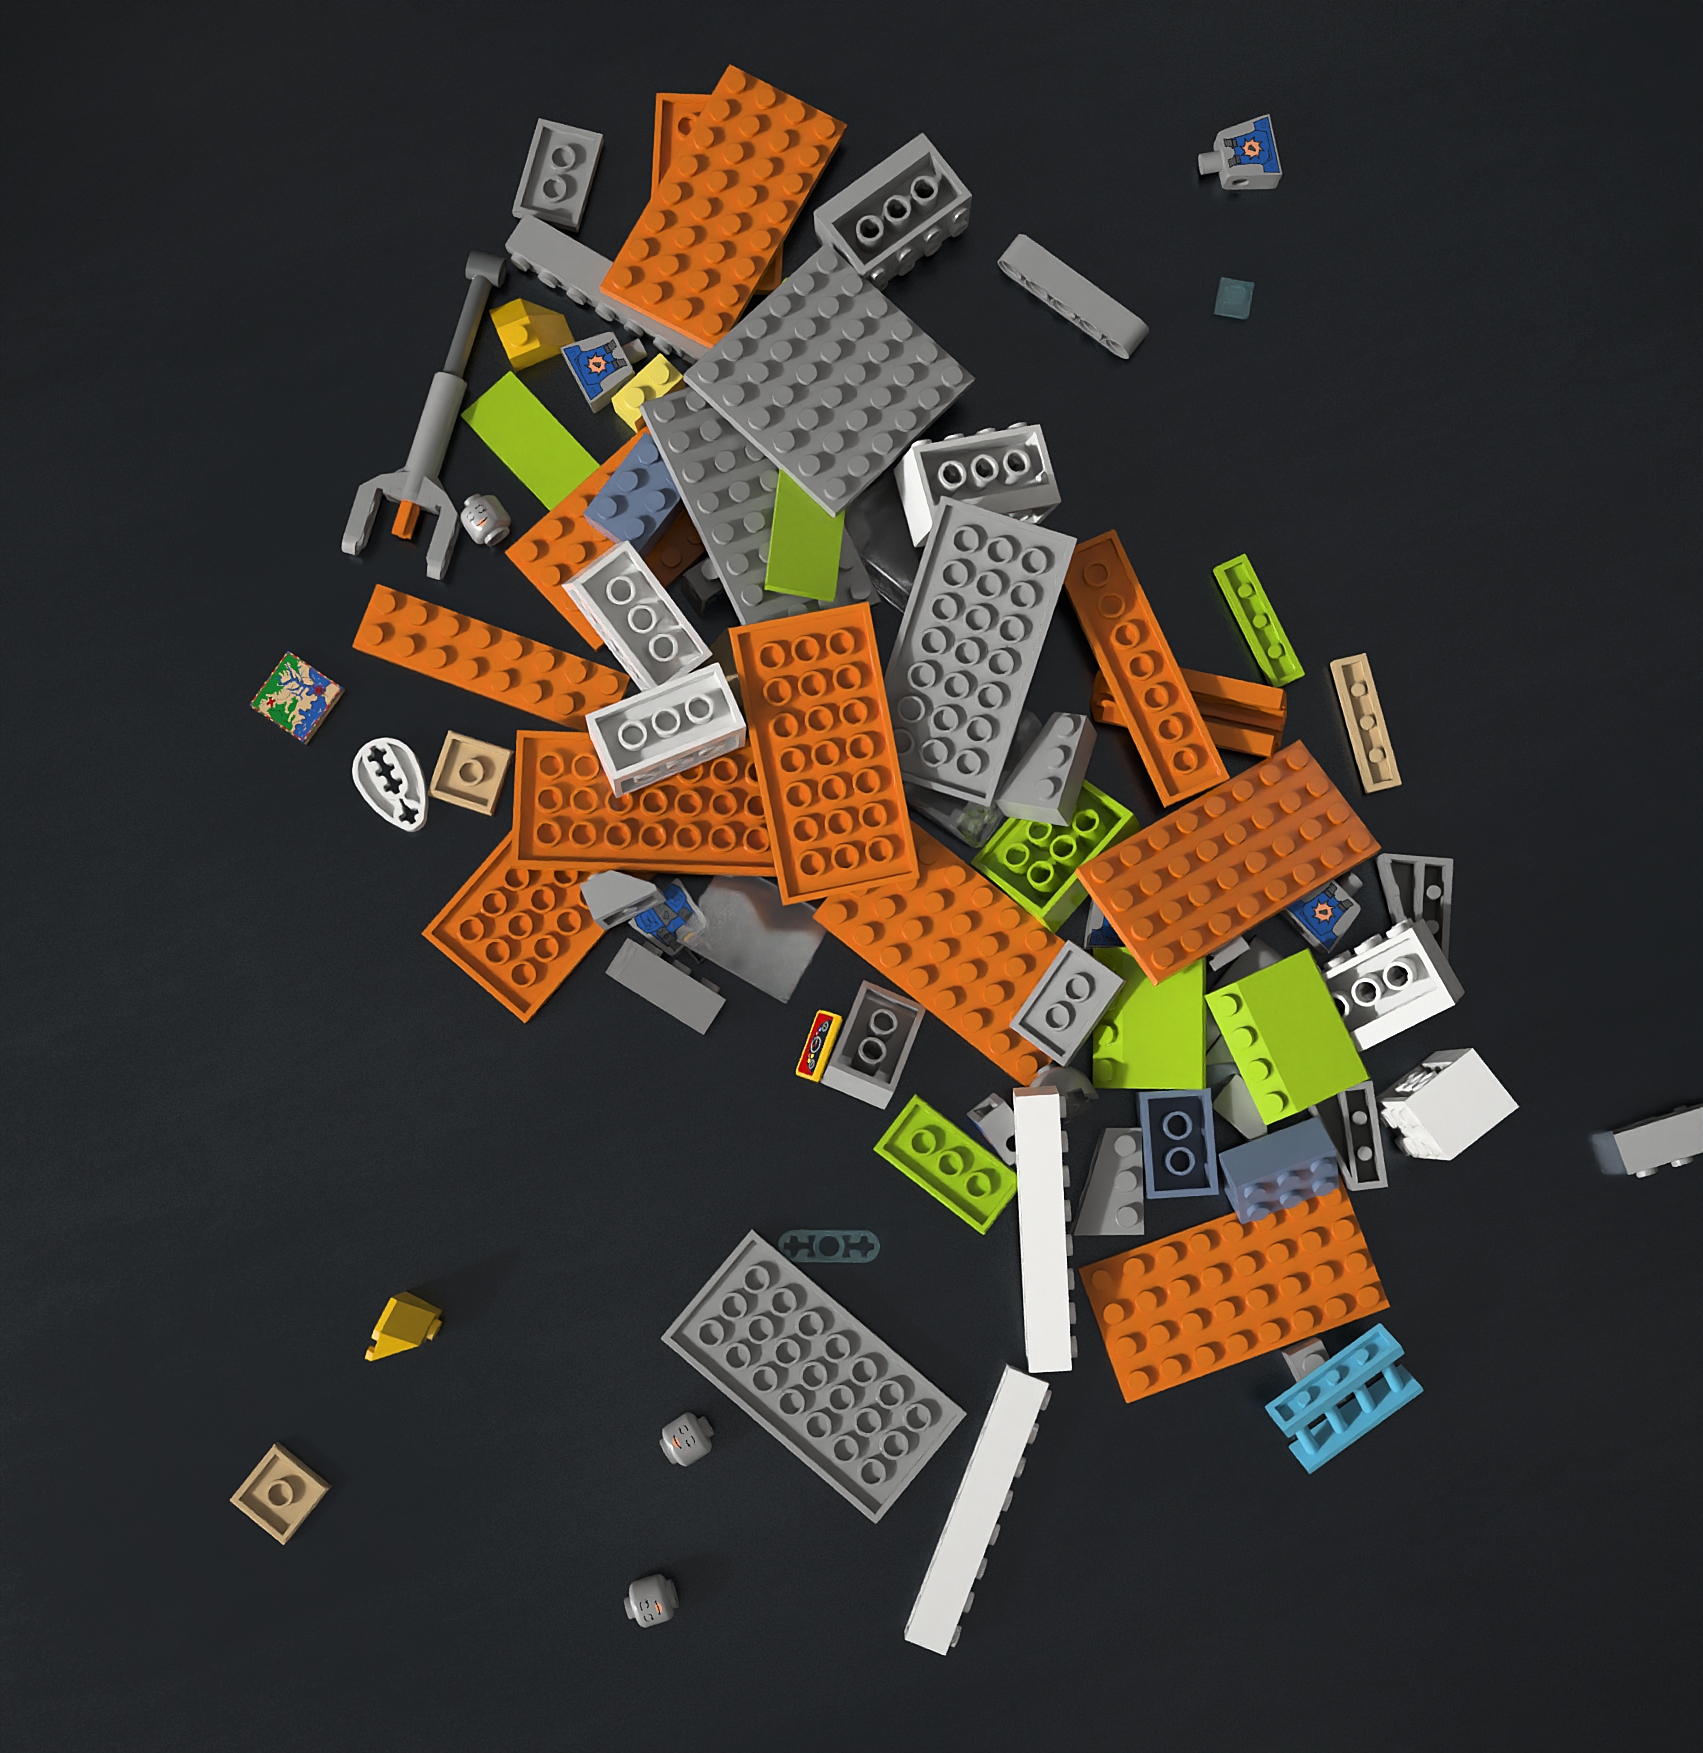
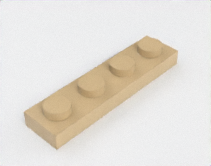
(1365, 723)

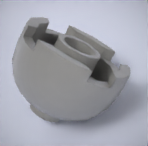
(1071, 1084)

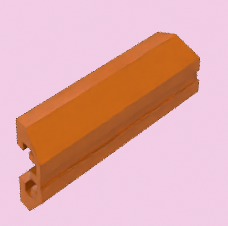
(1235, 711)

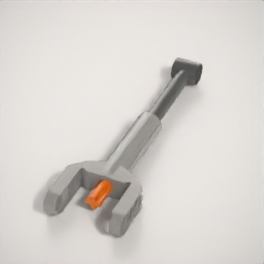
(417, 484)

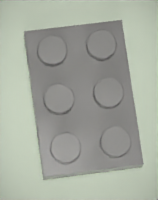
(558, 174)
(1067, 1003)

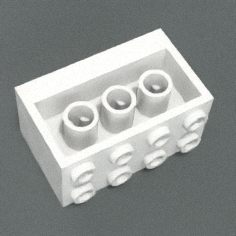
(989, 470)
(636, 617)
(667, 729)
(1398, 997)
(1443, 1104)

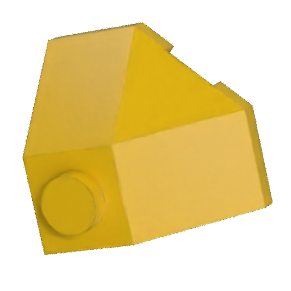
(530, 332)
(404, 1325)

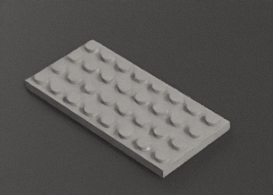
(732, 504)
(971, 645)
(814, 1376)

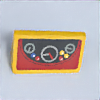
(819, 1045)

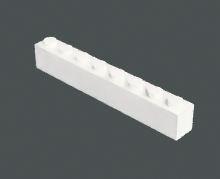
(1043, 1228)
(976, 1510)

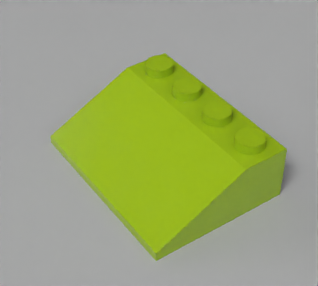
(1039, 859)
(1151, 1032)
(1287, 1036)

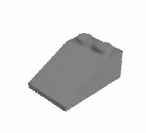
(874, 1045)

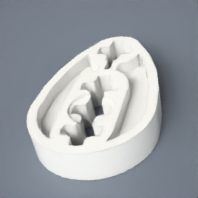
(374, 788)

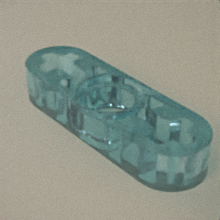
(802, 1255)

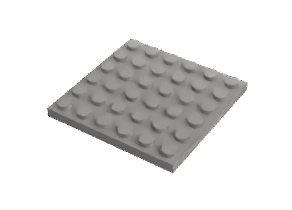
(829, 380)

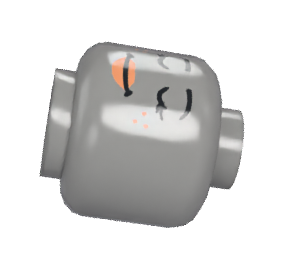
(485, 519)
(686, 1439)
(651, 1600)

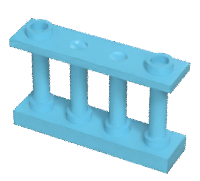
(1333, 1382)

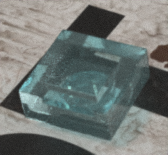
(1234, 298)

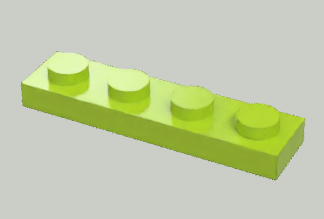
(1258, 622)

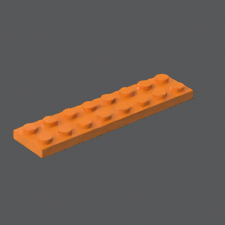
(487, 659)
(1141, 670)

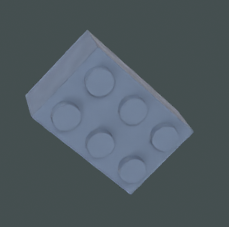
(637, 500)
(1177, 1143)
(1279, 1170)

